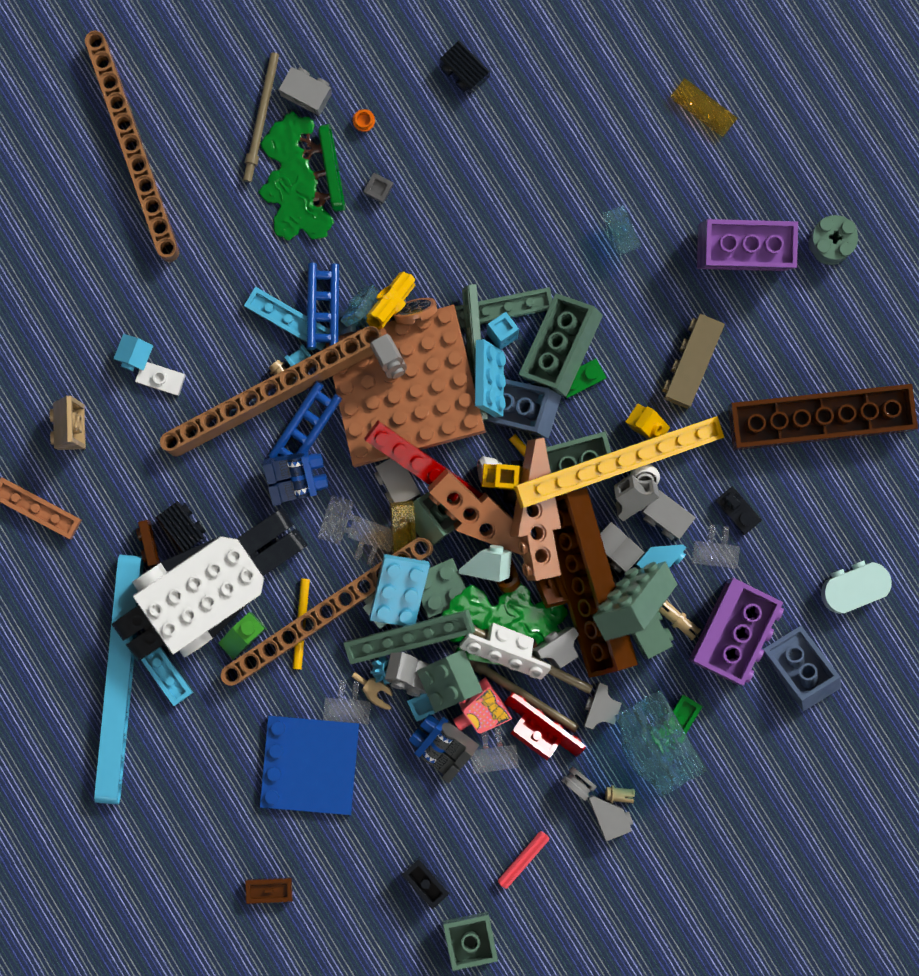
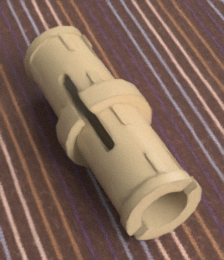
(679, 620)

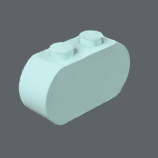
(856, 587)

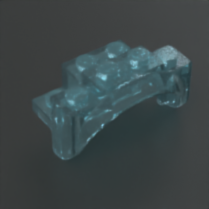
(658, 744)

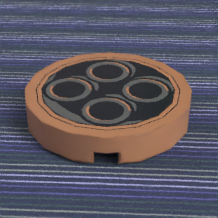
(414, 309)

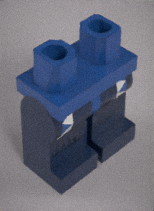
(293, 476)

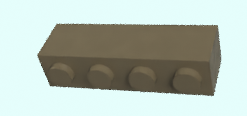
(693, 361)

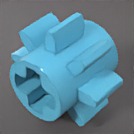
(378, 669)

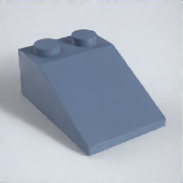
(528, 408)
(803, 668)

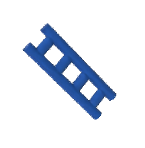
(332, 296)
(302, 412)

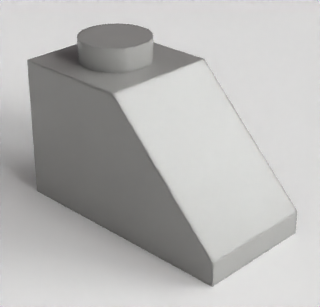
(611, 818)

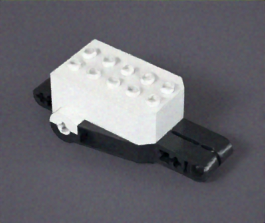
(204, 588)

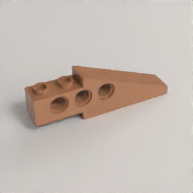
(485, 511)
(543, 519)

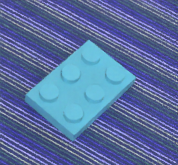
(489, 378)
(399, 590)

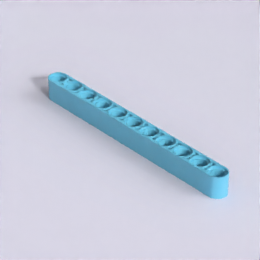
(117, 688)

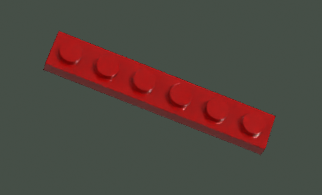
(411, 457)

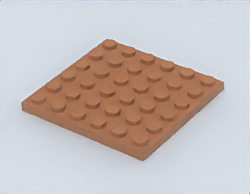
(424, 405)

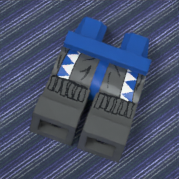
(444, 747)

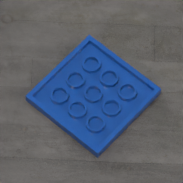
(309, 765)

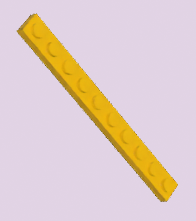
(618, 462)

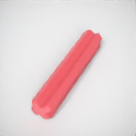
(523, 859)

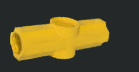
(390, 300)

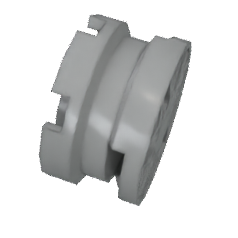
(577, 785)

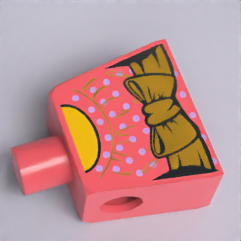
(483, 710)

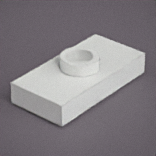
(161, 378)

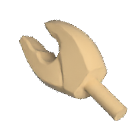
(371, 690)

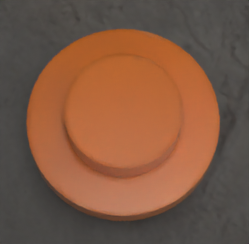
(363, 120)

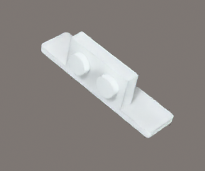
(507, 649)

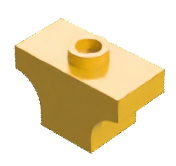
(647, 422)
(501, 476)

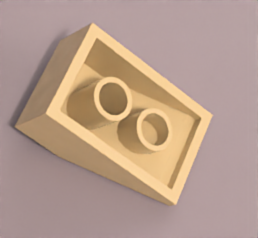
(69, 424)

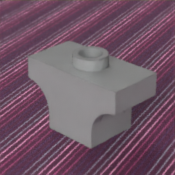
(634, 495)
(558, 647)
(601, 707)

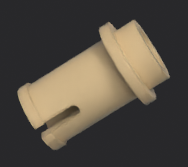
(278, 367)
(619, 795)

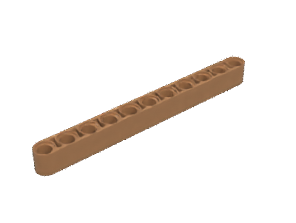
(125, 137)
(261, 392)
(317, 617)

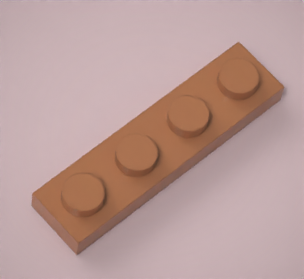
(38, 509)

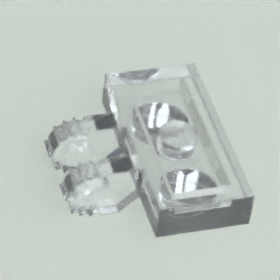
(336, 520)
(373, 535)
(716, 554)
(347, 709)
(496, 757)

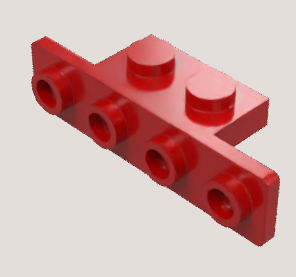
(539, 731)

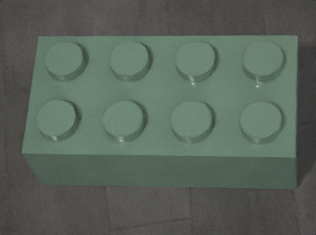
(561, 344)
(635, 600)

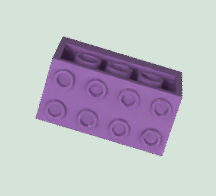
(747, 245)
(720, 632)

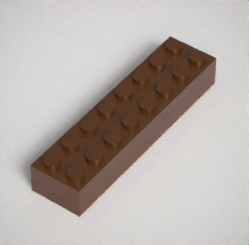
(822, 417)
(587, 583)

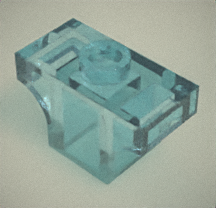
(621, 230)
(360, 307)

